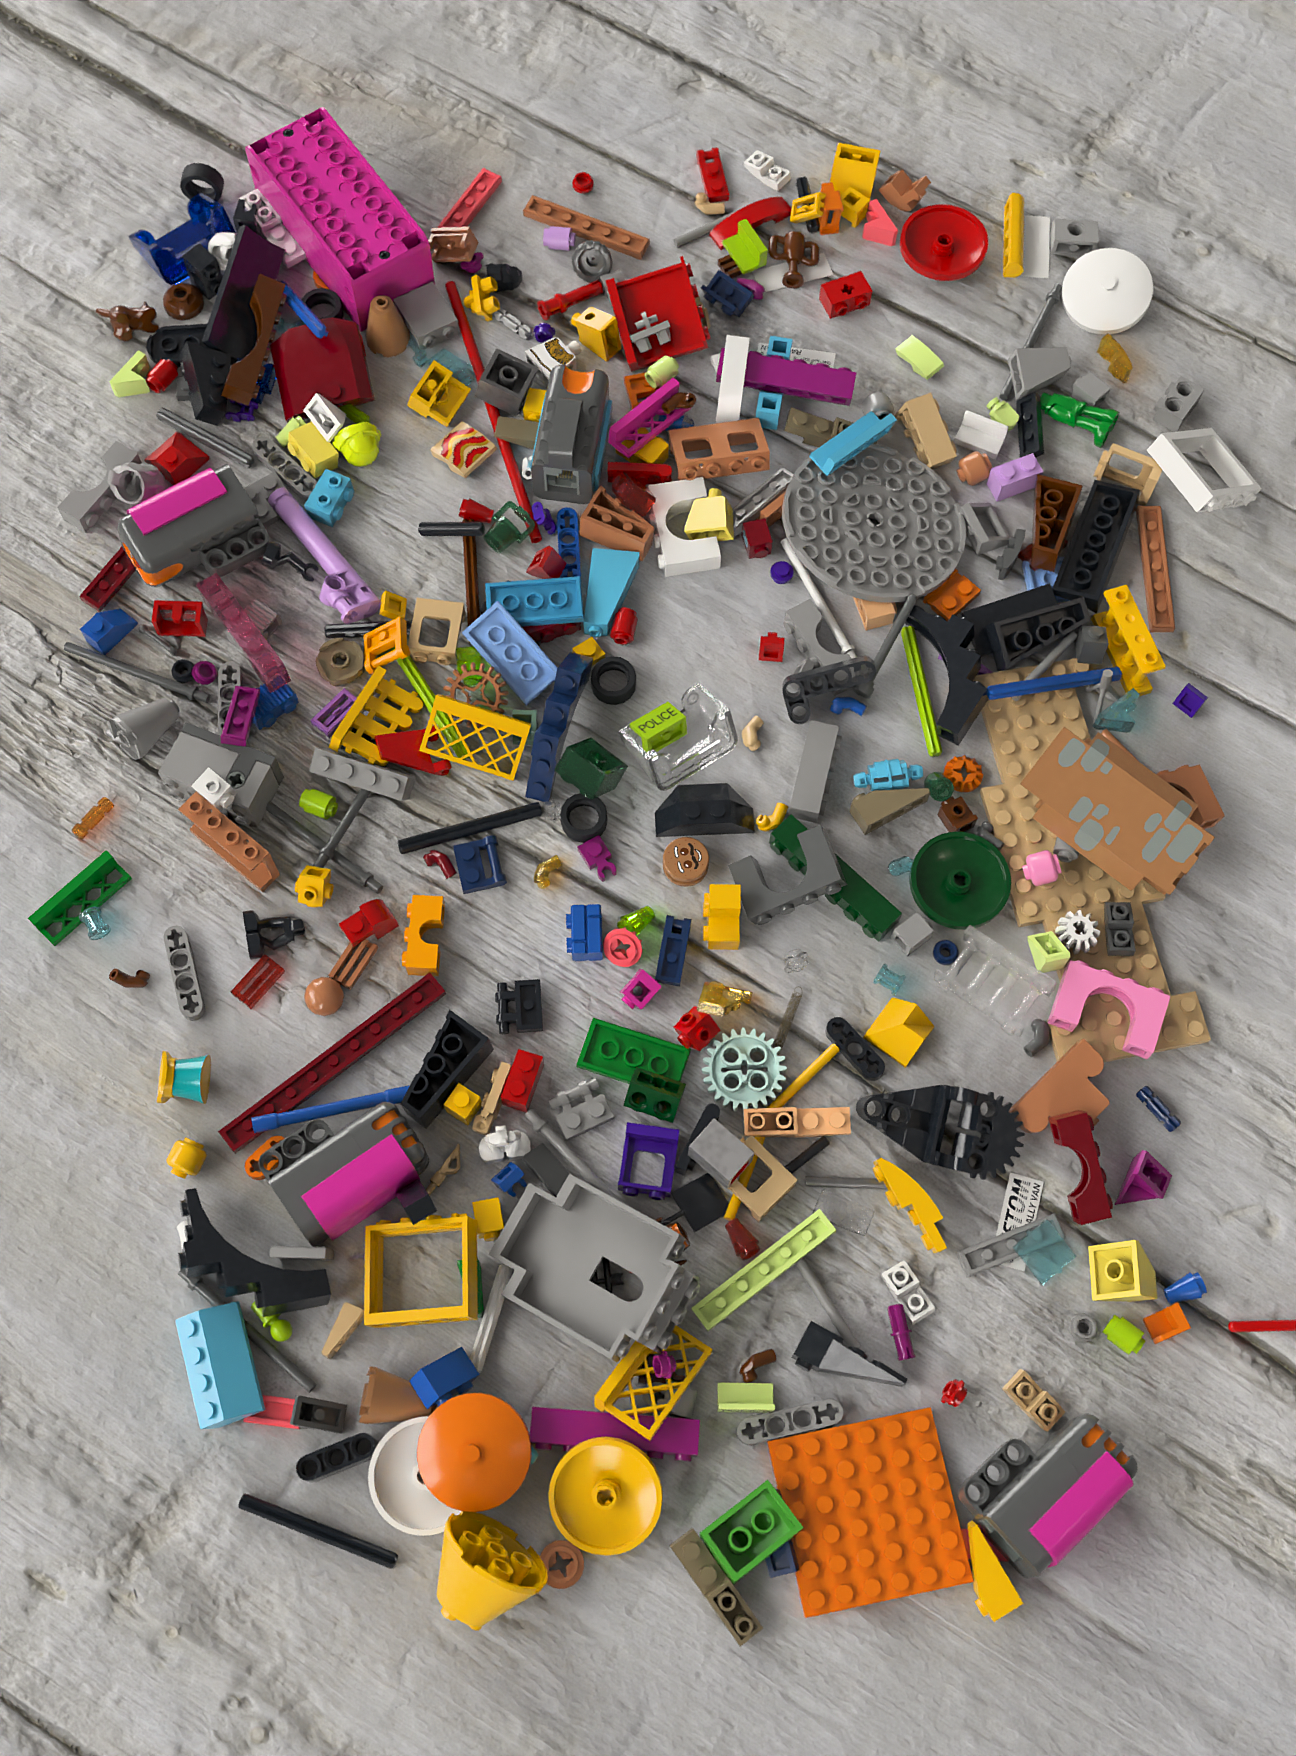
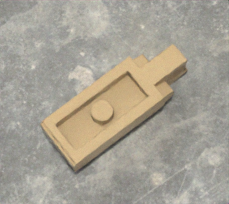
(492, 1101)

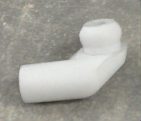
(526, 467)

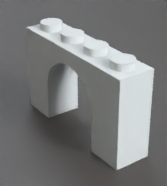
(676, 554)

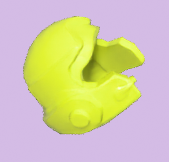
(358, 443)

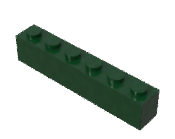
(857, 898)

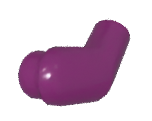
(756, 288)

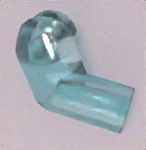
(900, 866)

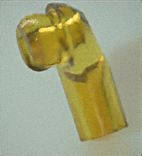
(543, 870)

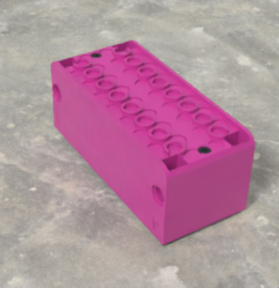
(340, 213)

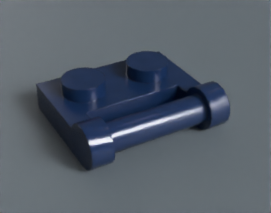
(471, 866)

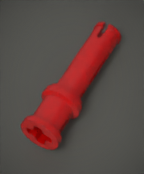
(561, 303)

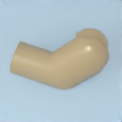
(707, 207)
(749, 733)

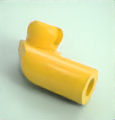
(773, 821)

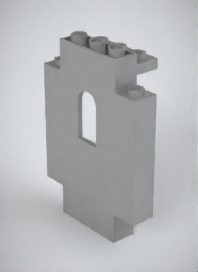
(560, 1245)

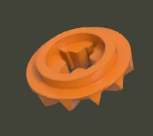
(971, 781)

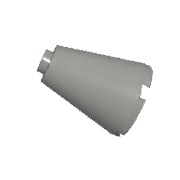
(143, 726)

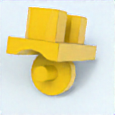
(479, 298)

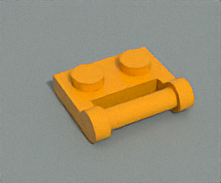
(382, 639)

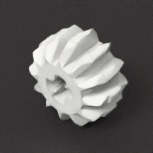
(1077, 922)

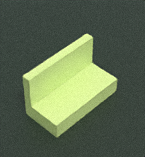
(745, 1397)

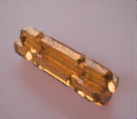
(92, 818)

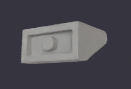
(974, 531)

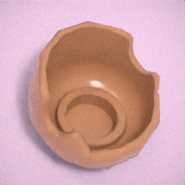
(324, 996)

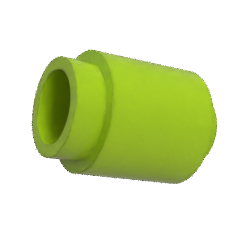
(318, 803)
(1124, 1335)

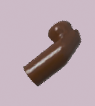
(757, 1360)

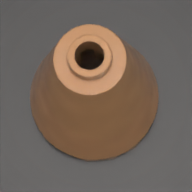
(386, 328)
(390, 1399)

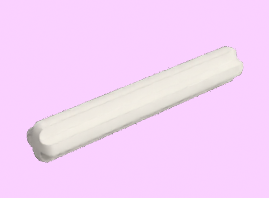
(490, 1317)

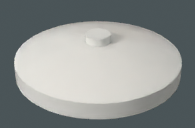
(1107, 291)
(398, 1485)

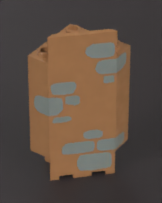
(1116, 812)

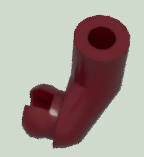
(442, 860)

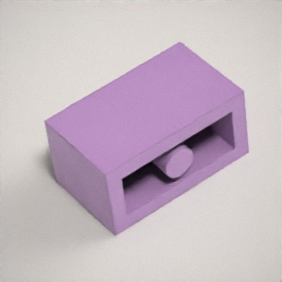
(1014, 477)

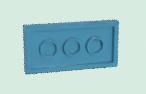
(539, 600)

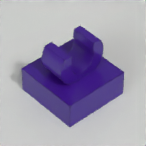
(1190, 700)

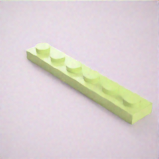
(763, 1270)

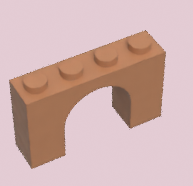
(1194, 785)

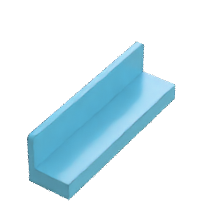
(851, 442)

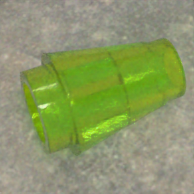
(636, 920)

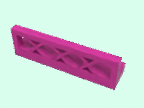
(643, 416)

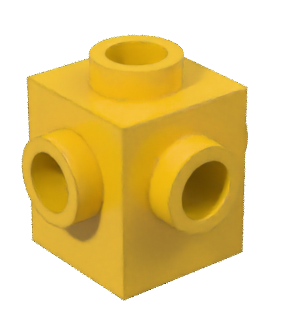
(314, 886)

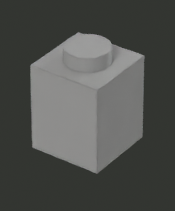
(1090, 390)
(912, 933)

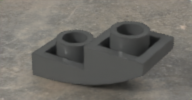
(1010, 554)
(1118, 928)

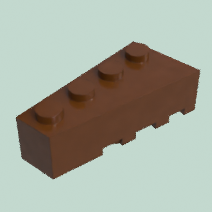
(1052, 517)

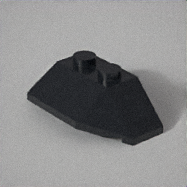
(703, 811)

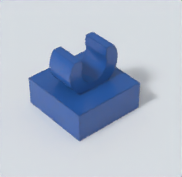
(508, 1177)

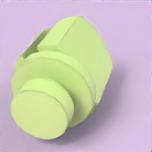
(1002, 413)

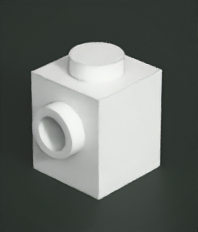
(214, 789)

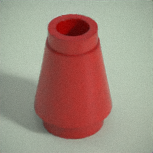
(473, 510)

